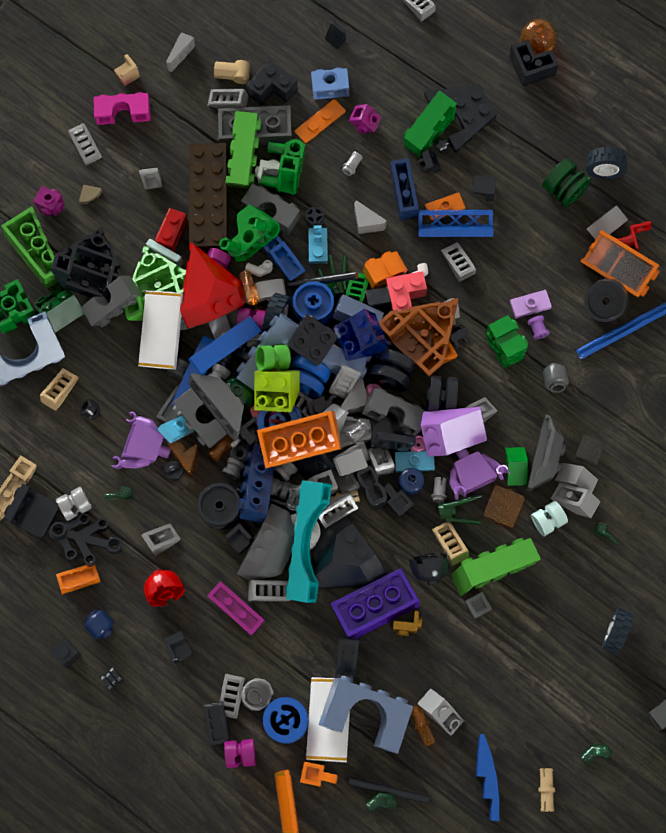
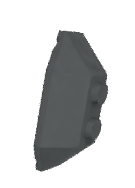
(219, 401)
(547, 455)
(269, 547)

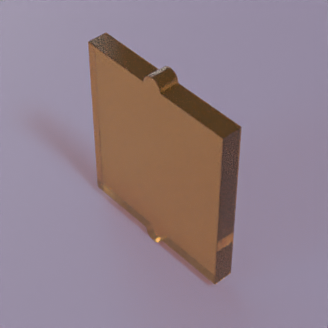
(504, 506)

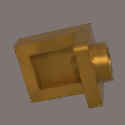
(405, 628)

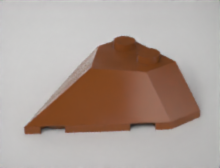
(422, 332)

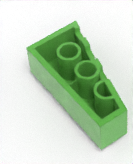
(31, 244)

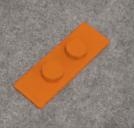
(320, 121)

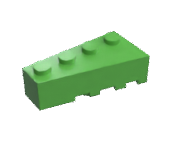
(243, 150)
(495, 565)

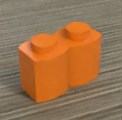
(385, 267)

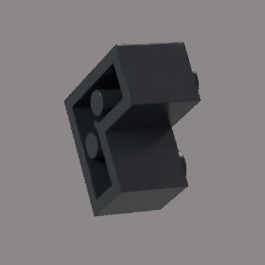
(532, 67)
(272, 80)

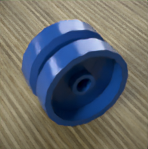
(314, 300)
(310, 376)

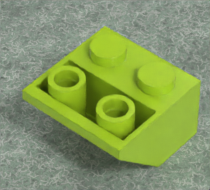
(276, 390)

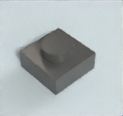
(478, 605)

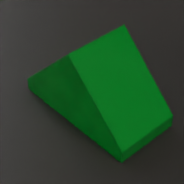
(517, 465)

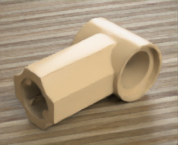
(237, 71)

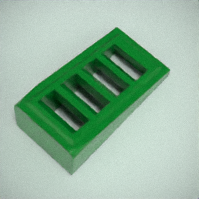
(350, 287)

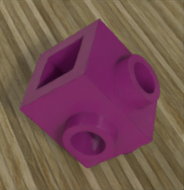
(365, 118)
(49, 201)

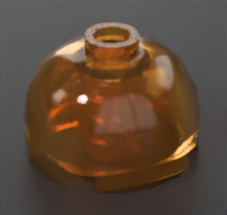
(540, 35)

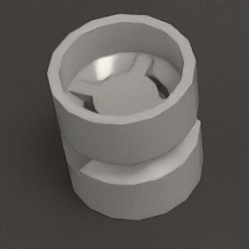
(74, 503)

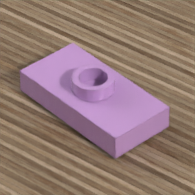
(530, 304)

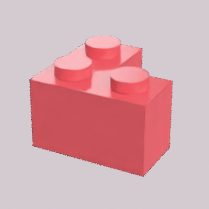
(404, 288)

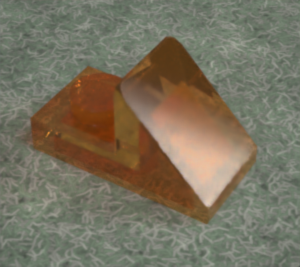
(186, 458)

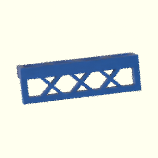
(458, 229)

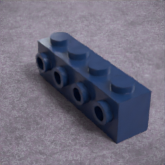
(256, 487)

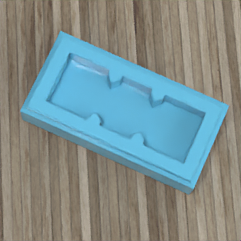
(175, 429)
(414, 459)

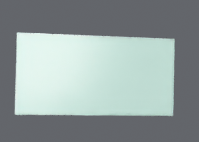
(166, 253)

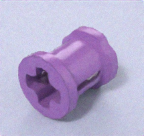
(538, 327)

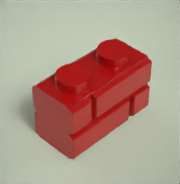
(172, 229)

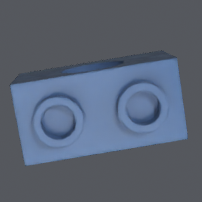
(323, 90)

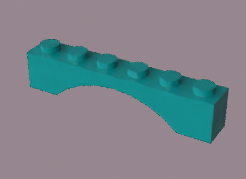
(302, 580)

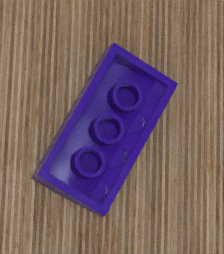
(375, 604)

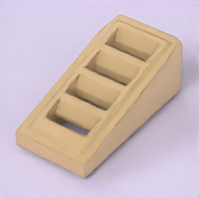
(58, 399)
(457, 553)

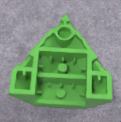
(154, 274)

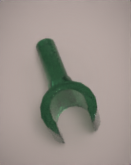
(125, 493)
(601, 529)

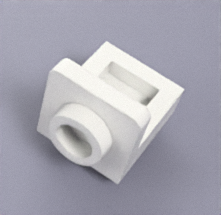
(267, 168)

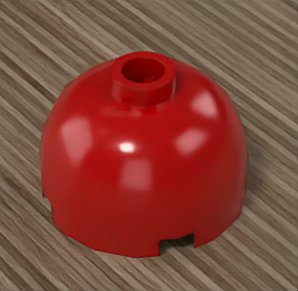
(163, 586)

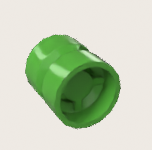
(270, 357)

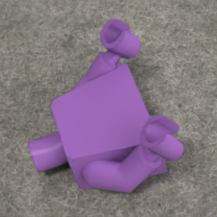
(142, 444)
(474, 472)

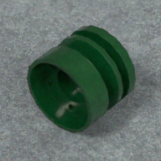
(570, 186)

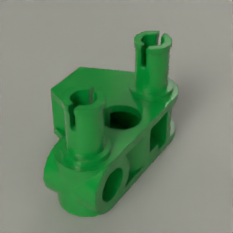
(289, 168)
(254, 232)

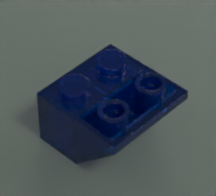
(360, 335)

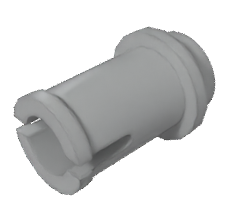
(352, 163)
(439, 490)

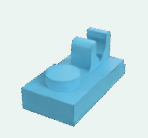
(318, 245)

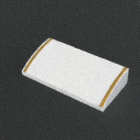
(160, 330)
(322, 742)

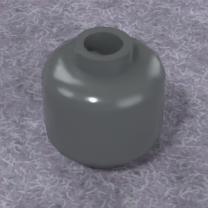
(555, 377)

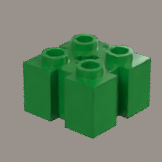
(21, 308)
(506, 341)

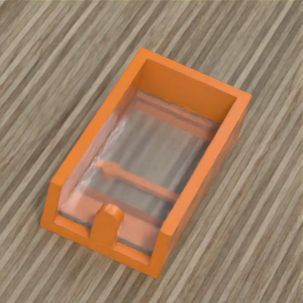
(620, 262)

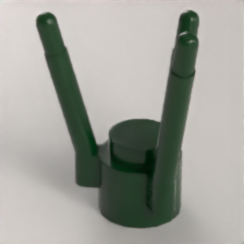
(336, 288)
(448, 509)

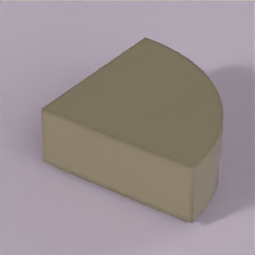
(89, 193)

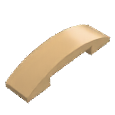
(19, 473)

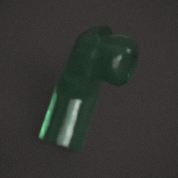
(596, 750)

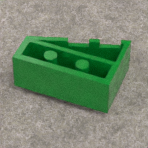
(430, 124)

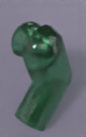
(383, 800)

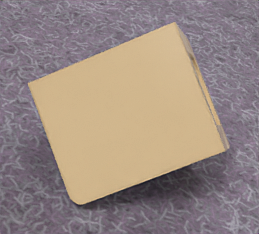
(128, 71)

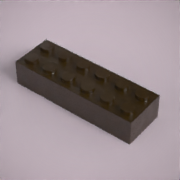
(208, 195)

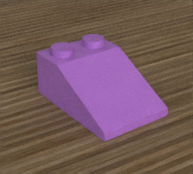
(452, 430)

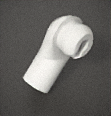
(260, 270)

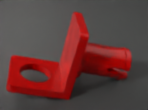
(631, 239)

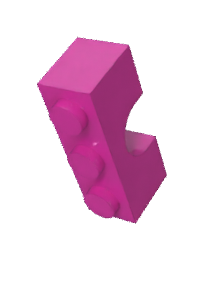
(108, 106)

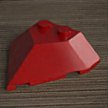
(208, 290)

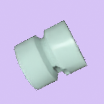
(555, 515)

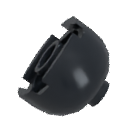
(430, 567)

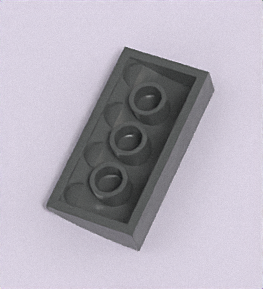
(274, 124)

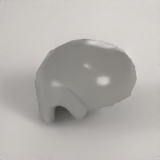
(256, 694)

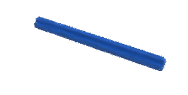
(621, 331)

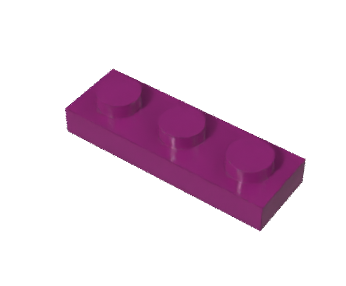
(236, 608)

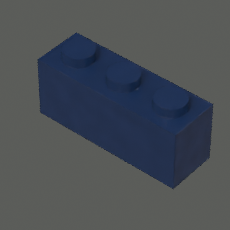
(404, 189)

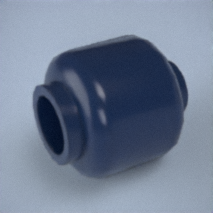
(410, 487)
(99, 624)

